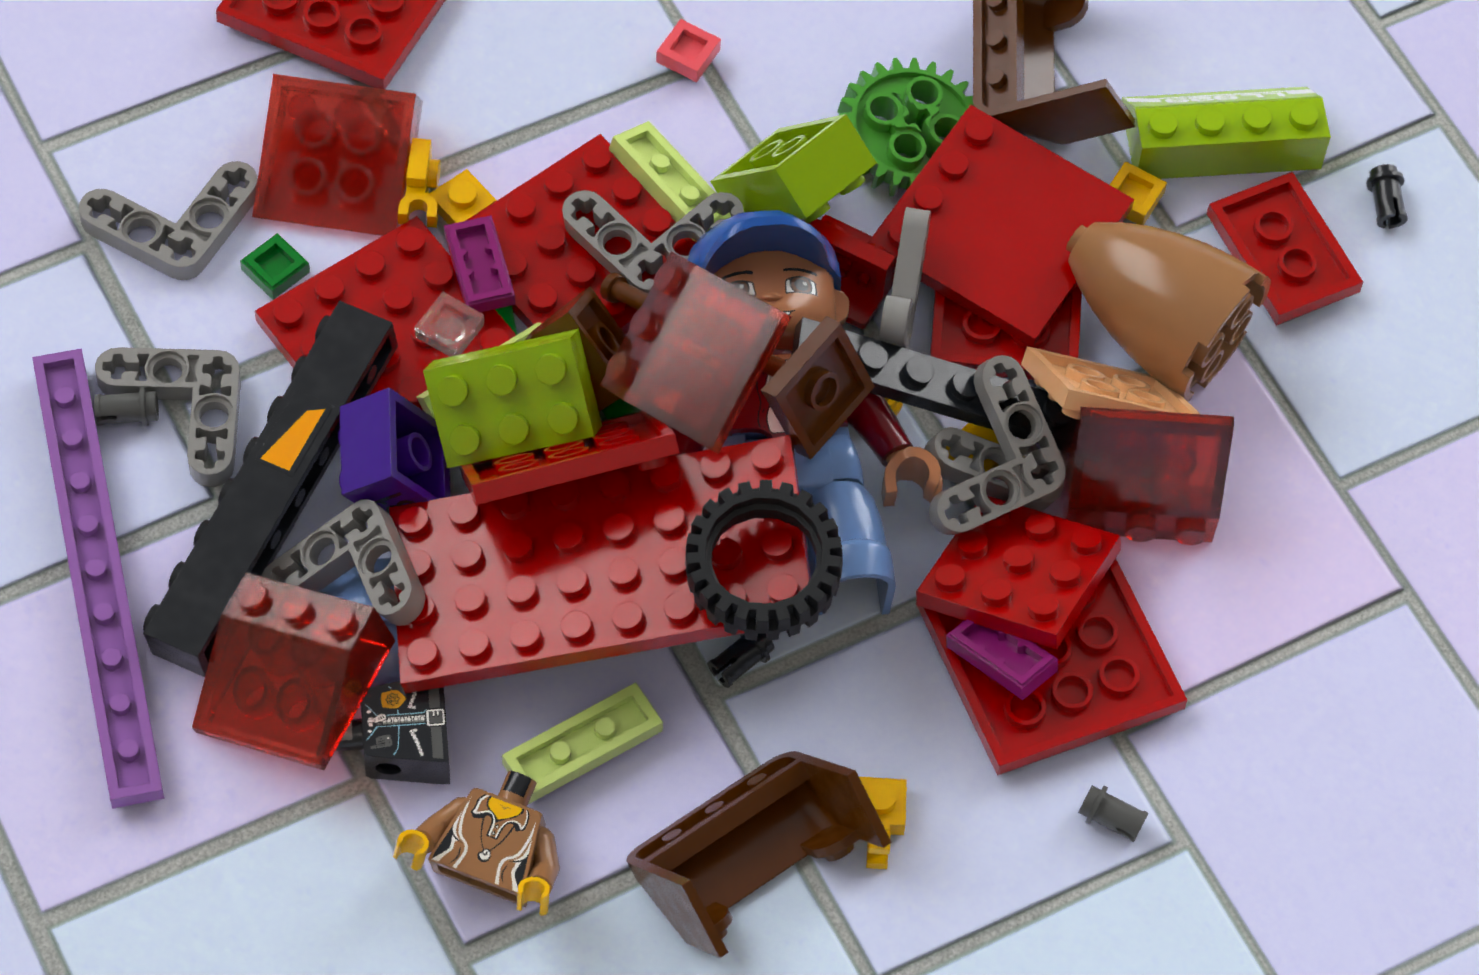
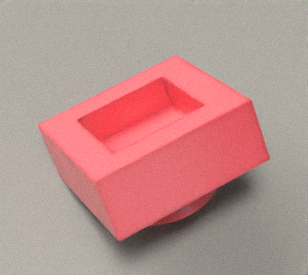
(688, 50)

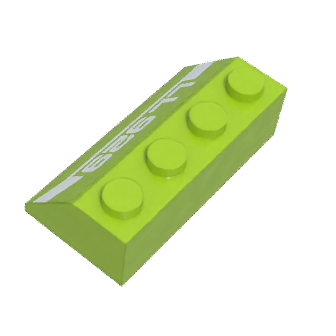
(1228, 132)

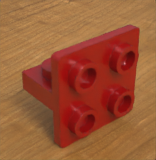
(864, 268)

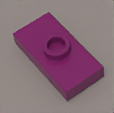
(479, 264)
(1003, 657)

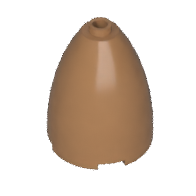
(1166, 298)

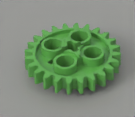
(910, 125)

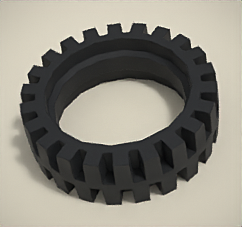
(769, 504)

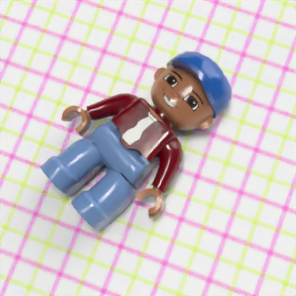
(799, 274)

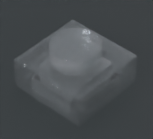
(449, 325)

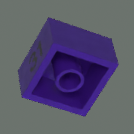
(390, 452)

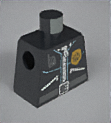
(401, 735)

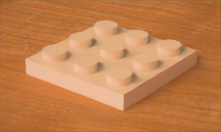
(1086, 383)

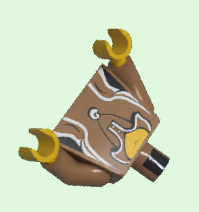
(490, 843)

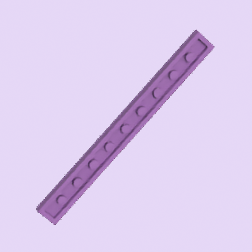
(97, 580)

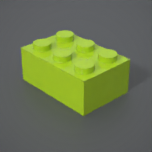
(799, 168)
(512, 398)

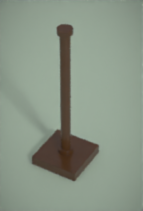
(808, 391)

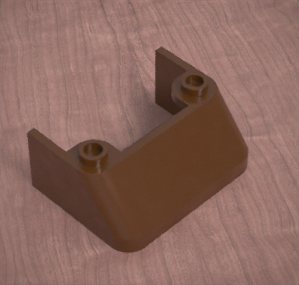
(1018, 73)
(749, 837)

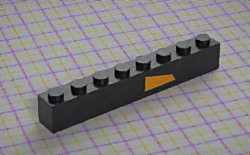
(272, 484)

